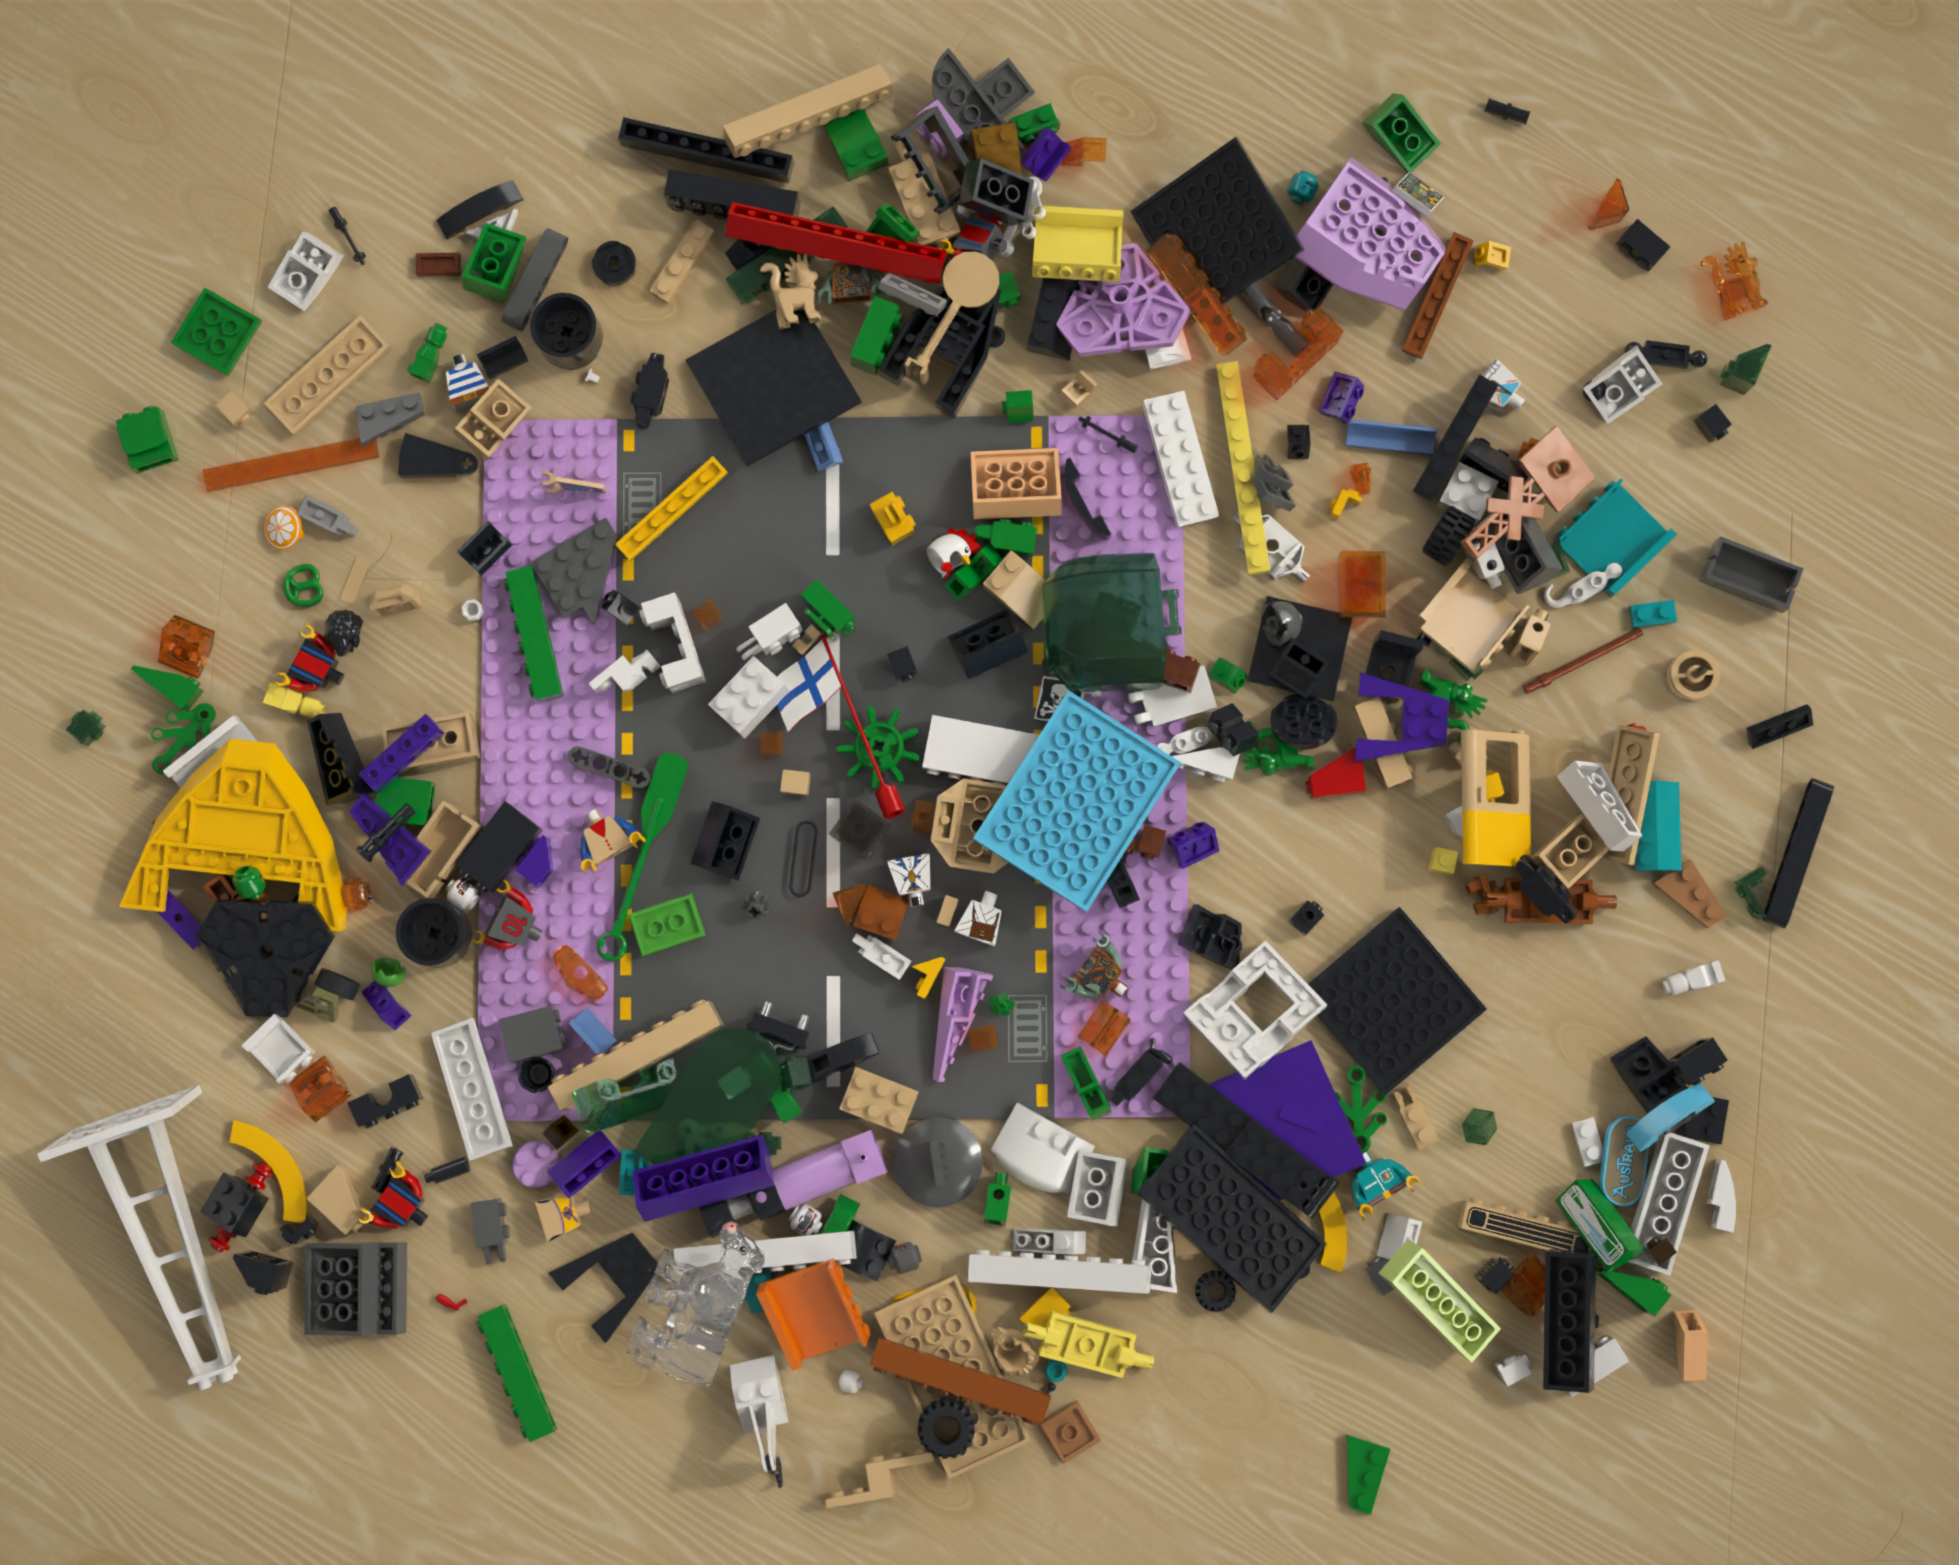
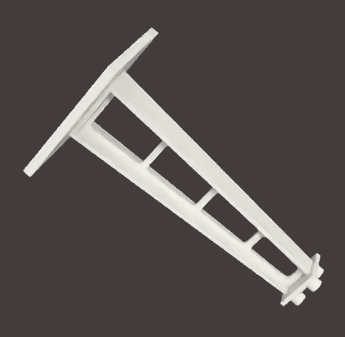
(150, 1117)

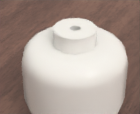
(850, 1381)

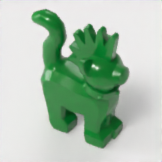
(1460, 695)
(1283, 758)

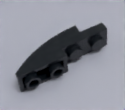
(841, 1056)

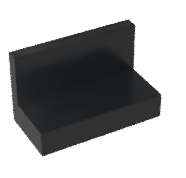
(502, 357)

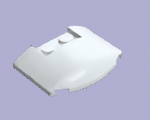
(1039, 1151)

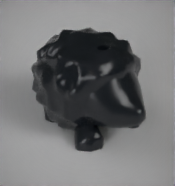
(343, 631)

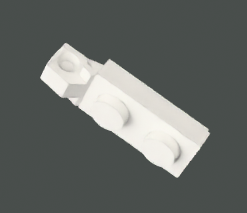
(882, 955)

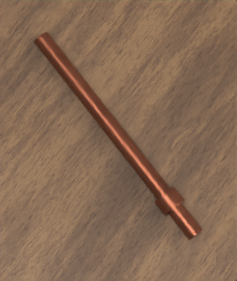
(1545, 679)

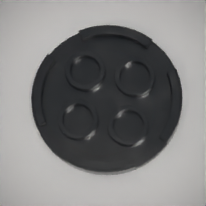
(1303, 722)

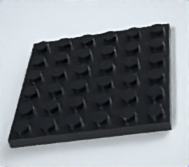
(1223, 220)
(1394, 1001)

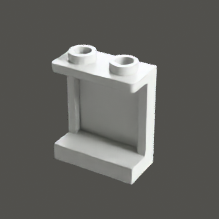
(279, 1049)

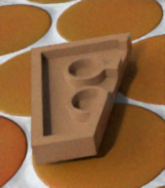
(1692, 894)

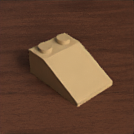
(1017, 588)

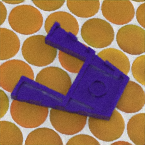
(1422, 719)

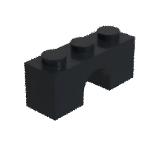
(404, 1094)

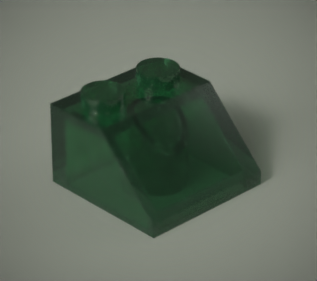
(1744, 370)

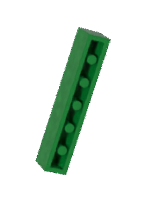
(534, 634)
(517, 1373)

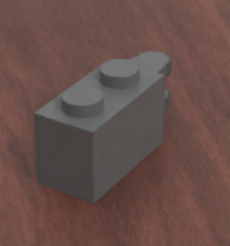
(490, 1227)

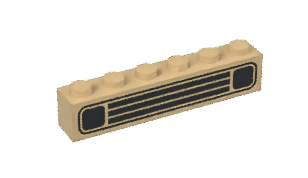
(1519, 1227)

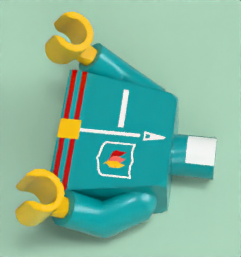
(1378, 1182)

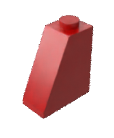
(1337, 778)

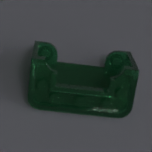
(603, 1106)

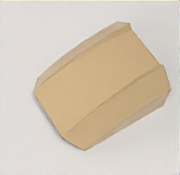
(395, 600)

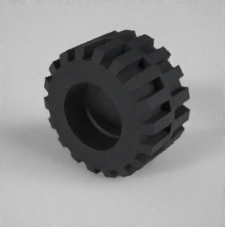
(1447, 535)
(946, 1448)

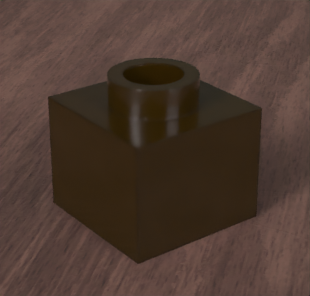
(560, 1132)
(1659, 1250)

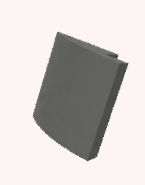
(355, 1288)

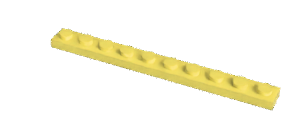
(1243, 468)

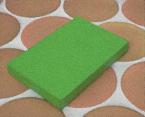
(667, 925)

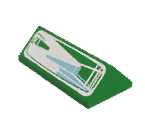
(1599, 1224)

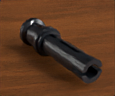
(375, 837)

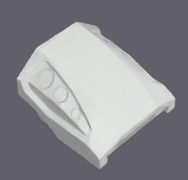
(1169, 355)

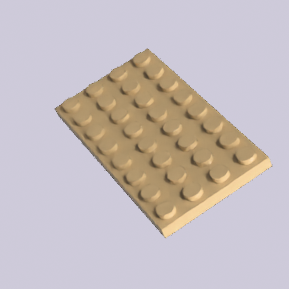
(944, 1325)

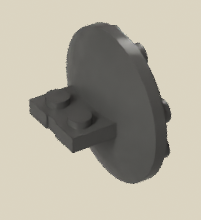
(937, 1162)

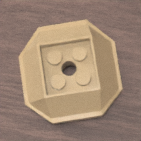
(953, 823)

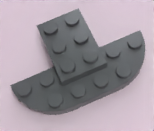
(979, 103)

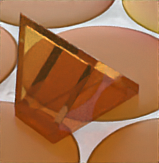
(849, 901)

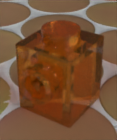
(923, 817)

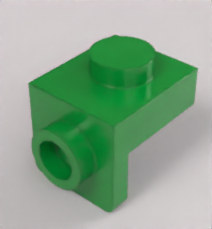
(1228, 675)

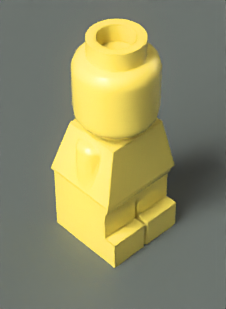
(292, 701)

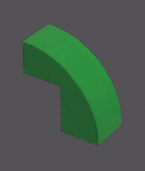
(972, 575)

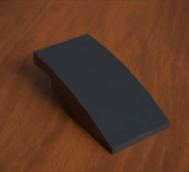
(1649, 1076)

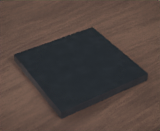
(1321, 632)

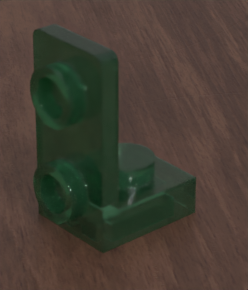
(1743, 890)

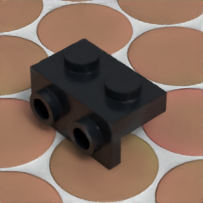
(484, 548)

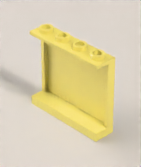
(1078, 244)

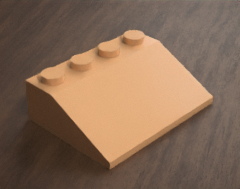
(1016, 483)

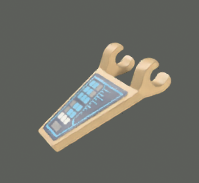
(570, 484)

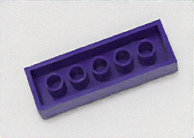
(703, 1178)

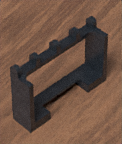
(935, 123)

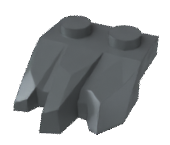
(1272, 483)

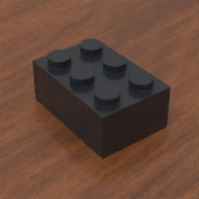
(996, 192)

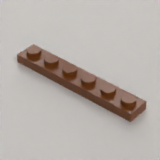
(1437, 295)

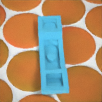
(1668, 1114)

